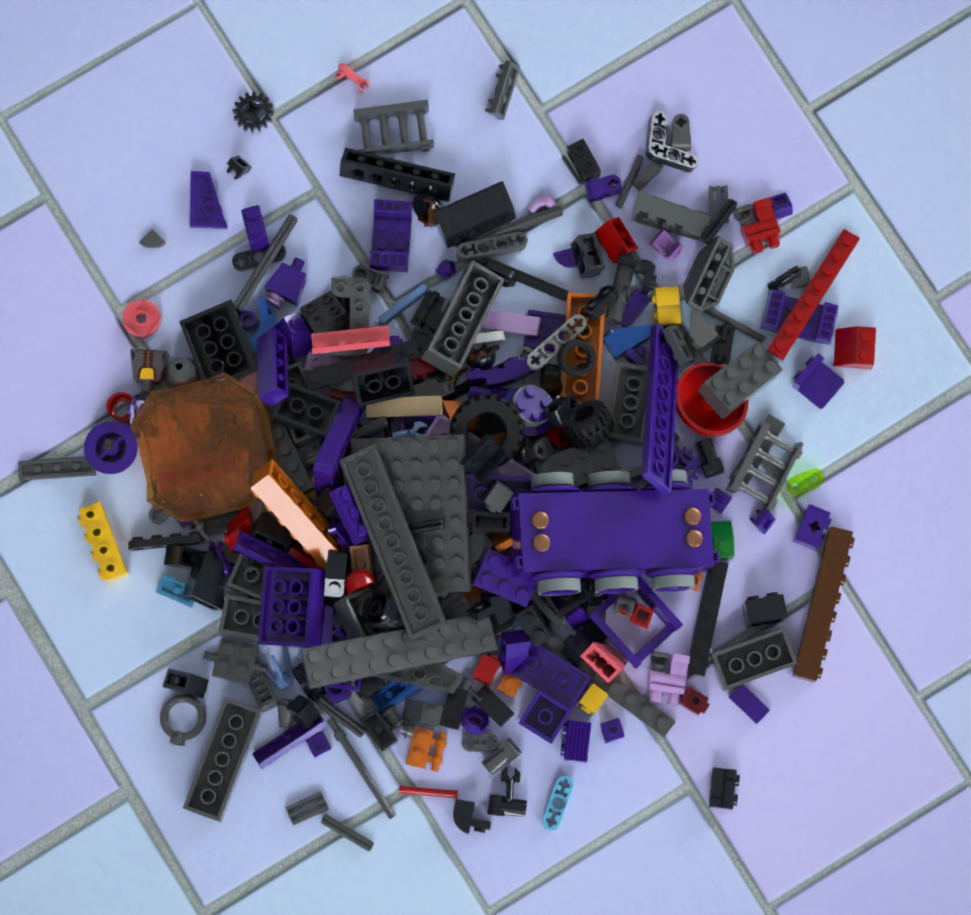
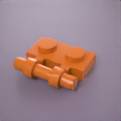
(420, 748)

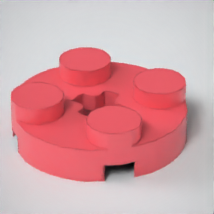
(141, 308)

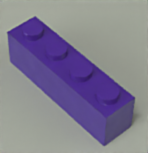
(272, 367)

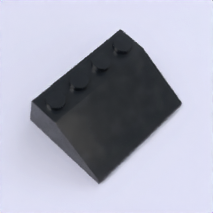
(219, 342)

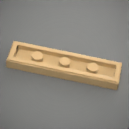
(406, 407)

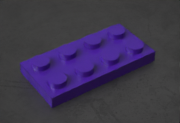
(552, 676)

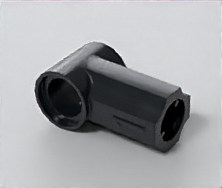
(711, 464)
(499, 807)

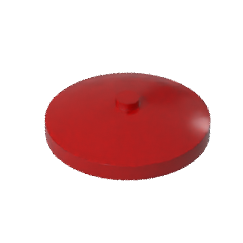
(696, 410)

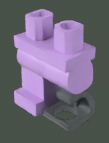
(667, 683)

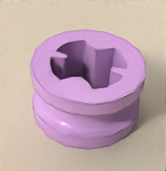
(275, 300)

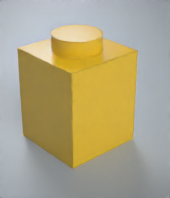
(592, 699)

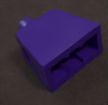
(288, 281)

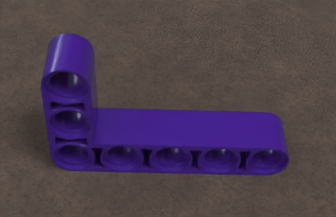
(335, 445)

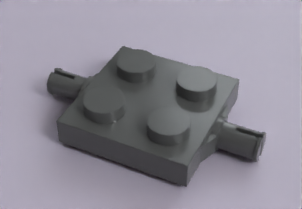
(235, 661)

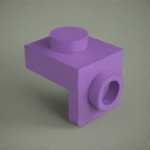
(666, 245)

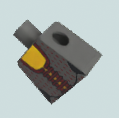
(148, 367)

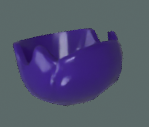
(474, 720)

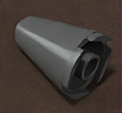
(181, 372)

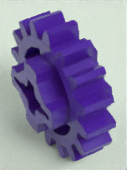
(692, 464)

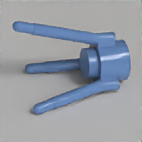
(282, 679)

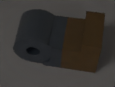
(551, 379)

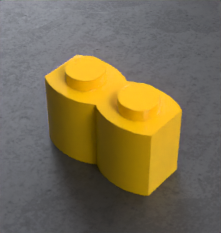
(667, 306)

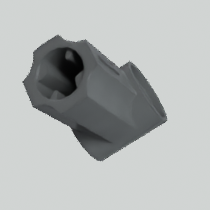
(505, 753)

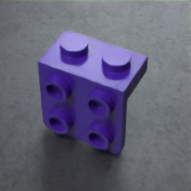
(817, 382)

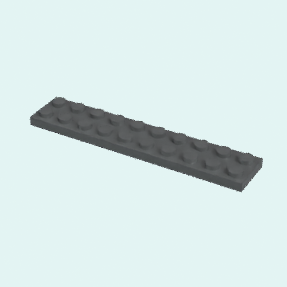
(393, 542)
(396, 652)

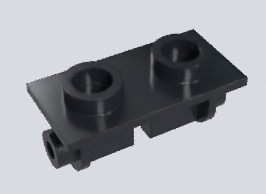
(594, 307)
(427, 309)
(722, 349)
(300, 676)

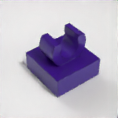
(635, 357)
(721, 500)
(763, 521)

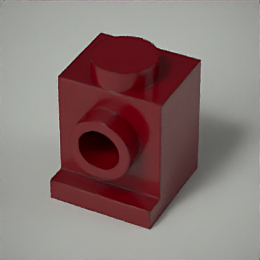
(421, 369)
(686, 701)

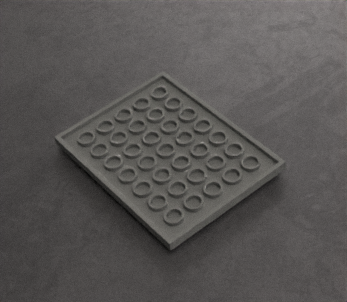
(430, 487)

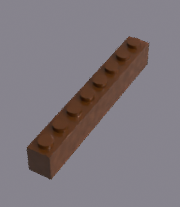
(823, 603)

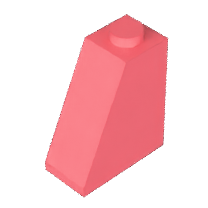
(604, 660)

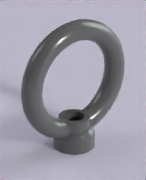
(177, 737)

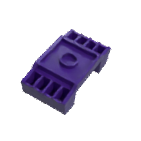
(391, 235)
(818, 328)

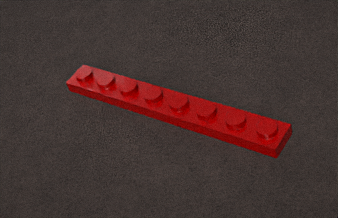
(813, 294)

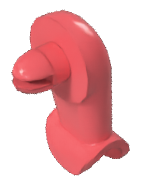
(345, 71)

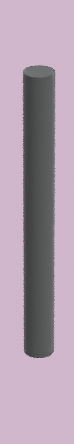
(735, 324)

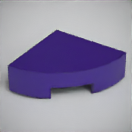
(565, 258)

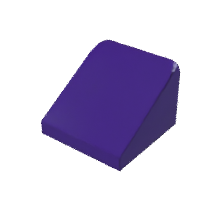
(781, 205)

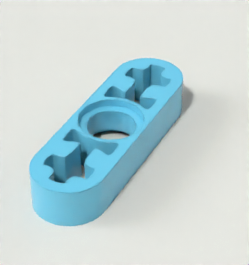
(567, 791)

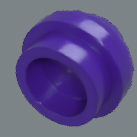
(446, 268)

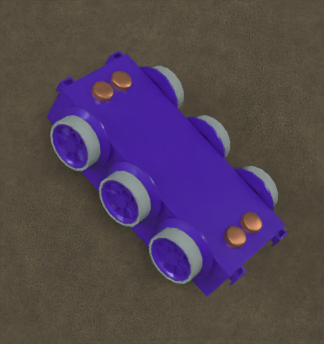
(611, 533)

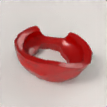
(114, 400)

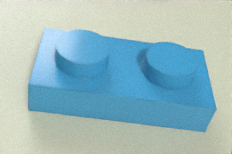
(174, 590)

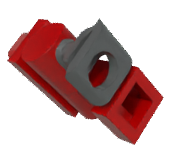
(763, 229)
(631, 610)

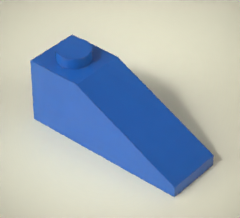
(622, 339)
(393, 694)

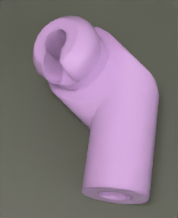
(539, 201)

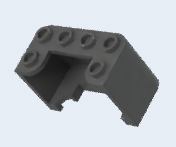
(360, 293)

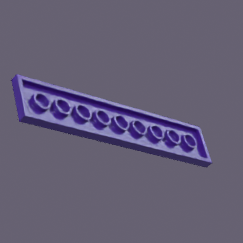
(660, 413)

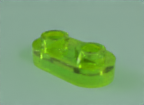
(804, 482)

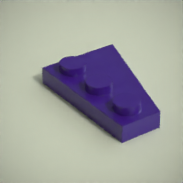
(204, 204)
(349, 514)

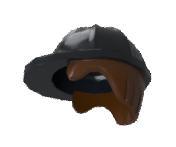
(424, 207)
(482, 358)

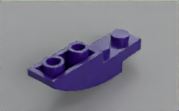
(512, 372)

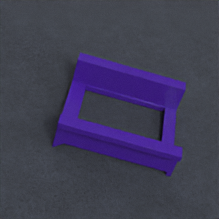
(660, 609)

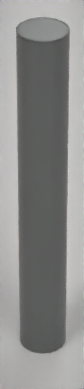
(630, 179)

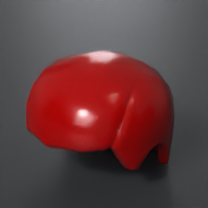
(358, 580)

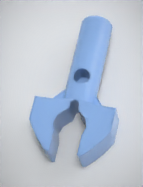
(411, 432)

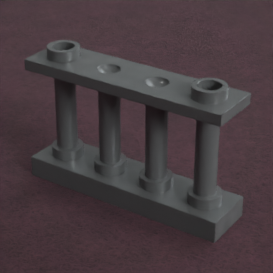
(399, 111)
(746, 467)

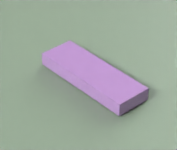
(512, 323)

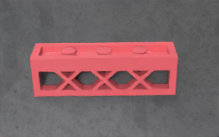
(350, 339)

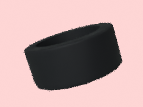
(589, 362)

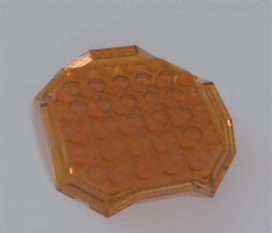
(203, 446)

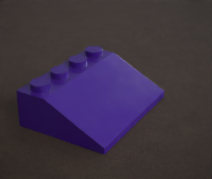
(292, 607)

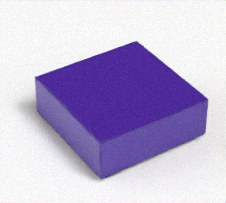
(318, 744)

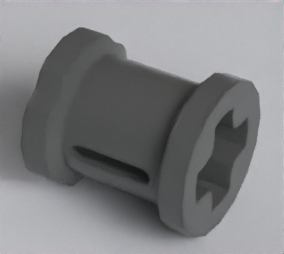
(392, 718)

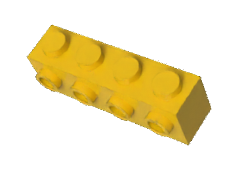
(103, 542)

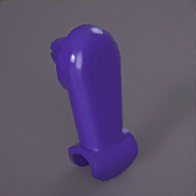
(227, 568)

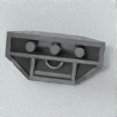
(709, 275)

